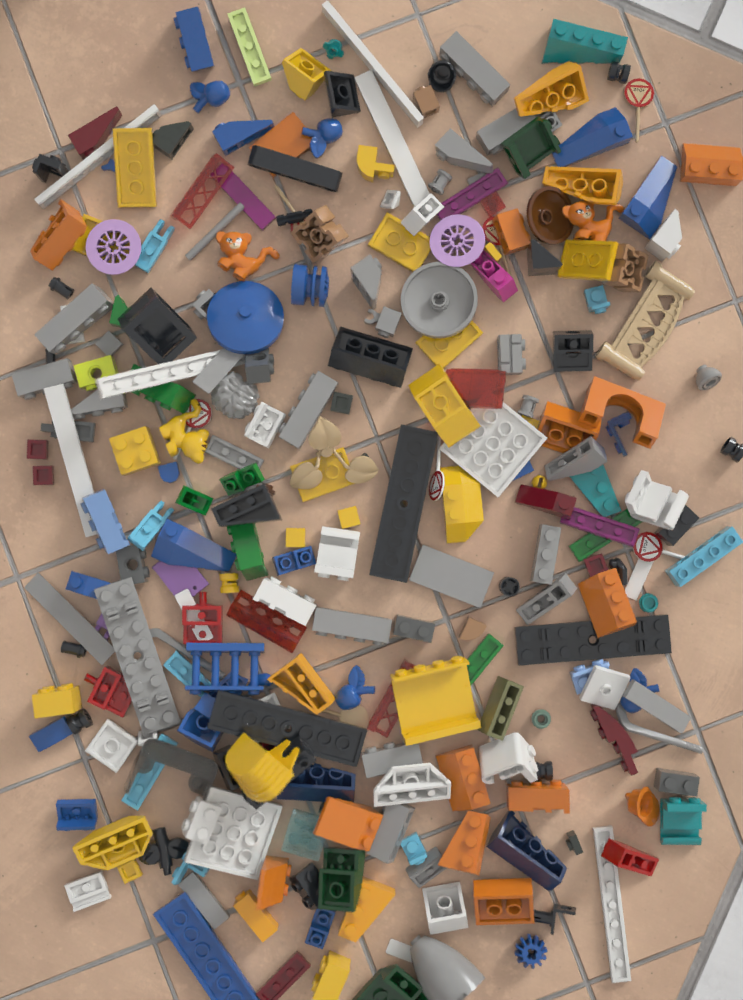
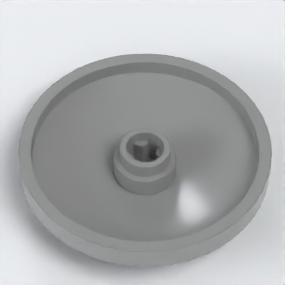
(439, 300)

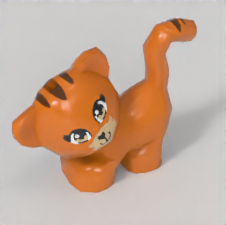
(582, 215)
(234, 246)

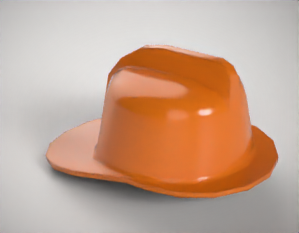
(643, 805)

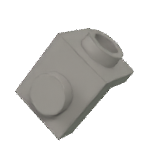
(202, 302)

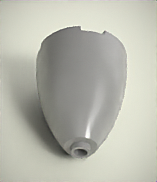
(443, 970)

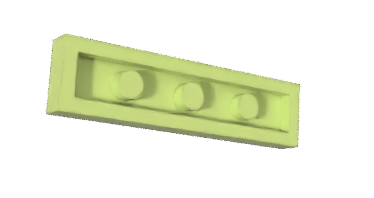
(249, 46)

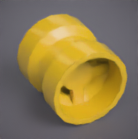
(229, 587)

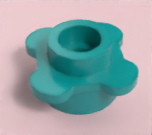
(336, 46)

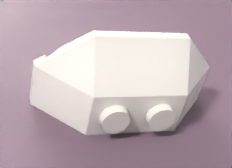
(411, 785)

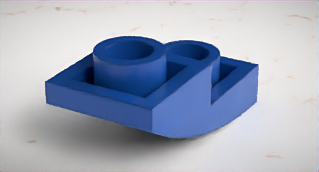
(294, 560)
(51, 734)
(320, 928)

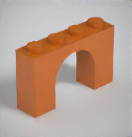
(645, 410)

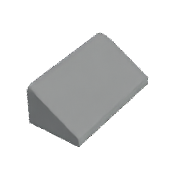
(427, 870)

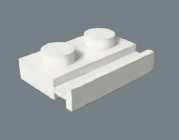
(87, 891)

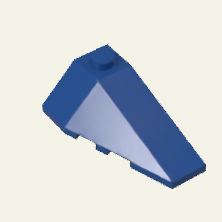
(599, 135)
(649, 203)
(187, 548)
(195, 724)

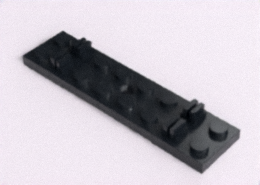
(400, 524)
(571, 641)
(267, 721)

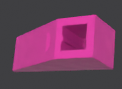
(494, 276)

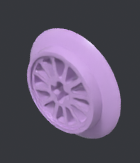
(449, 223)
(96, 236)

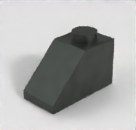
(171, 138)

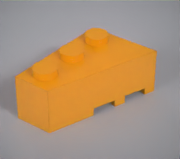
(304, 684)
(371, 902)

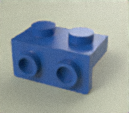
(76, 814)

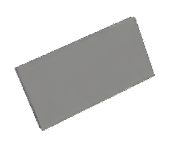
(451, 576)

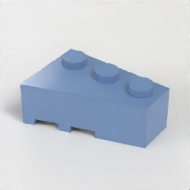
(104, 521)

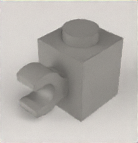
(386, 321)

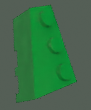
(168, 394)
(248, 551)

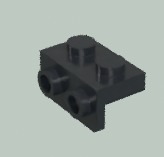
(46, 165)
(307, 885)

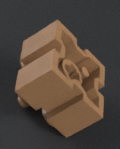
(319, 234)
(628, 269)

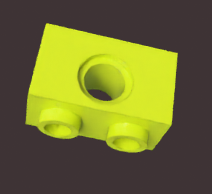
(85, 371)

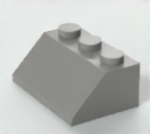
(367, 279)

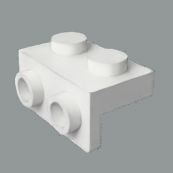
(264, 424)
(201, 820)

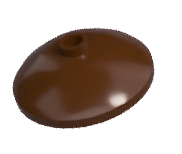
(546, 215)

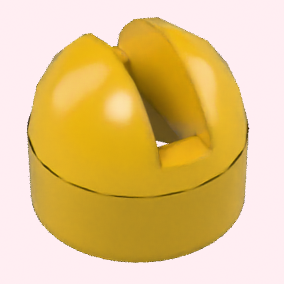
(535, 481)

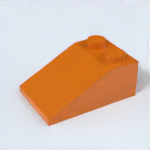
(348, 823)
(272, 881)

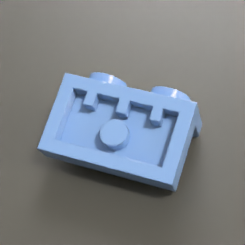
(581, 673)

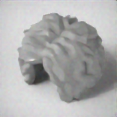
(234, 396)

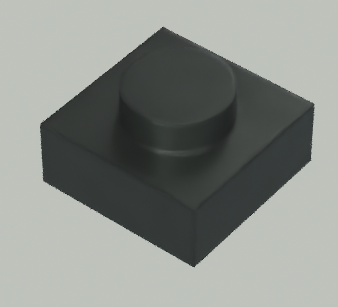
(341, 403)
(573, 843)

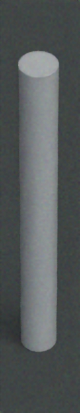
(212, 233)

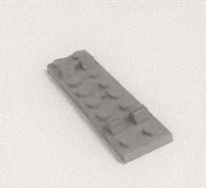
(131, 635)

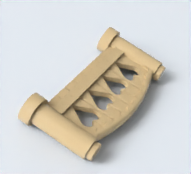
(661, 284)

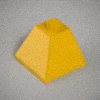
(303, 73)

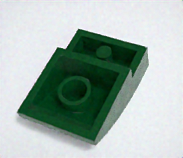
(341, 879)

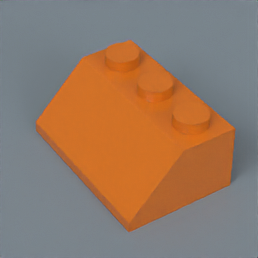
(711, 164)
(563, 428)
(607, 603)
(465, 777)
(503, 901)

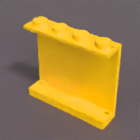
(434, 700)

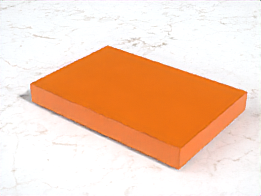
(286, 138)

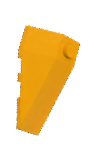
(555, 91)
(589, 184)

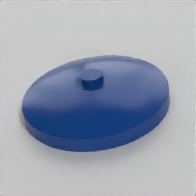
(245, 317)

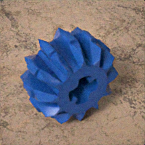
(527, 958)

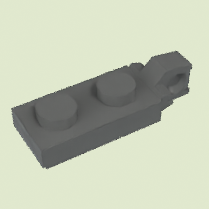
(85, 430)

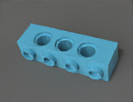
(704, 556)

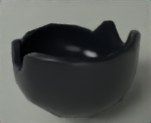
(442, 76)

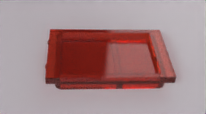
(479, 386)

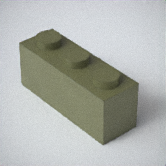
(500, 708)

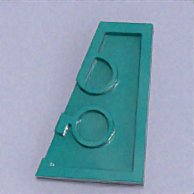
(598, 491)

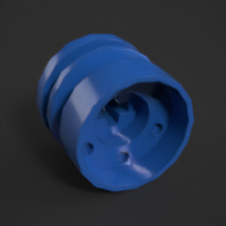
(309, 285)

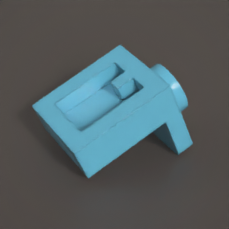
(596, 299)
(414, 849)

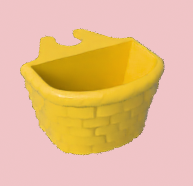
(258, 771)

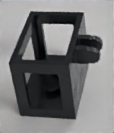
(156, 327)

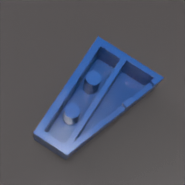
(193, 39)

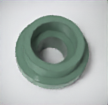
(547, 719)

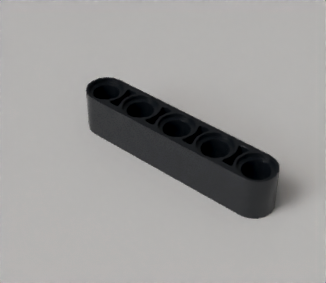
(294, 168)

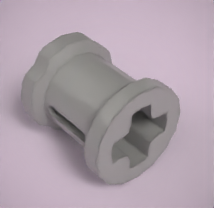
(440, 181)
(528, 406)

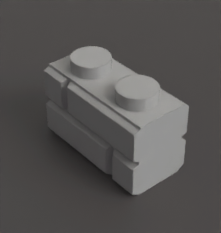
(510, 354)

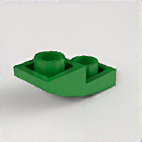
(241, 479)

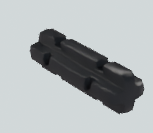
(294, 217)

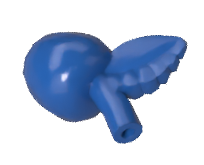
(214, 93)
(327, 132)
(640, 678)
(350, 694)

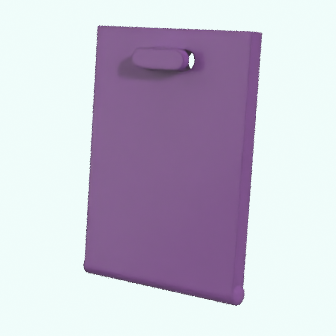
(180, 578)

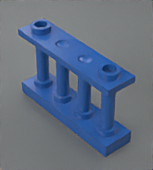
(216, 651)

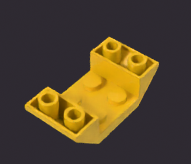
(443, 406)

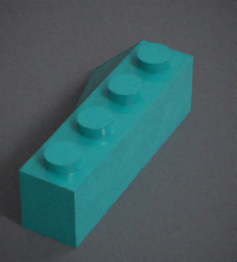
(582, 45)

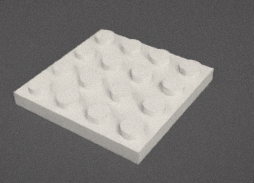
(497, 448)
(239, 836)

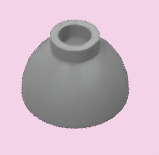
(707, 377)

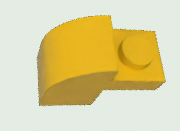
(369, 167)

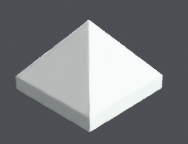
(391, 199)
(142, 738)

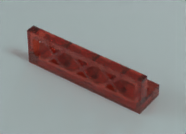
(196, 186)
(264, 624)
(382, 707)

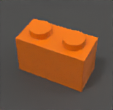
(511, 231)

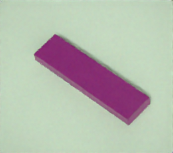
(241, 193)
(473, 194)
(602, 527)

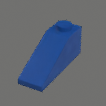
(239, 133)
(84, 584)

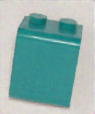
(681, 820)

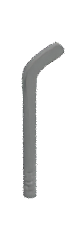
(155, 632)
(622, 717)

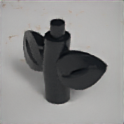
(164, 850)

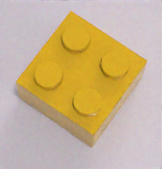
(135, 451)
(58, 701)
(331, 977)

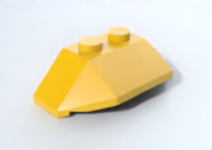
(461, 504)
(114, 843)

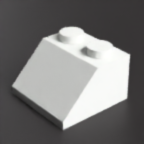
(666, 239)
(445, 908)

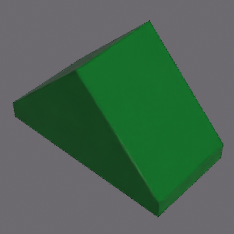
(118, 309)
(194, 500)

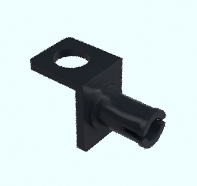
(549, 917)

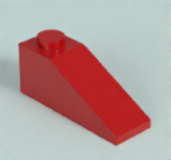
(629, 857)

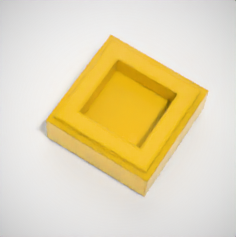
(493, 252)
(348, 517)
(295, 537)
(130, 871)

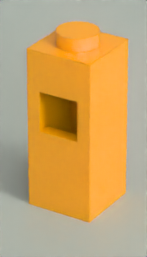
(258, 920)

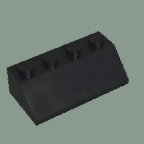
(370, 357)

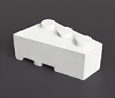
(285, 600)

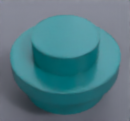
(648, 603)

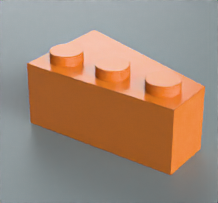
(59, 236)
(538, 796)
(468, 844)

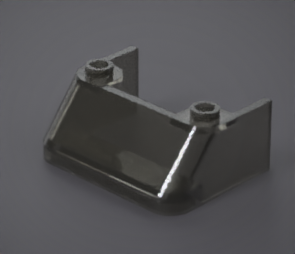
(202, 769)

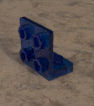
(621, 420)

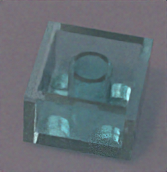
(300, 836)

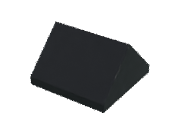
(341, 93)
(541, 260)

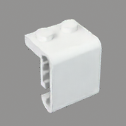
(654, 502)
(337, 553)
(508, 759)

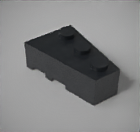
(247, 508)

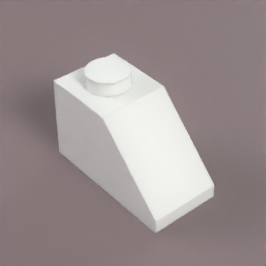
(422, 214)

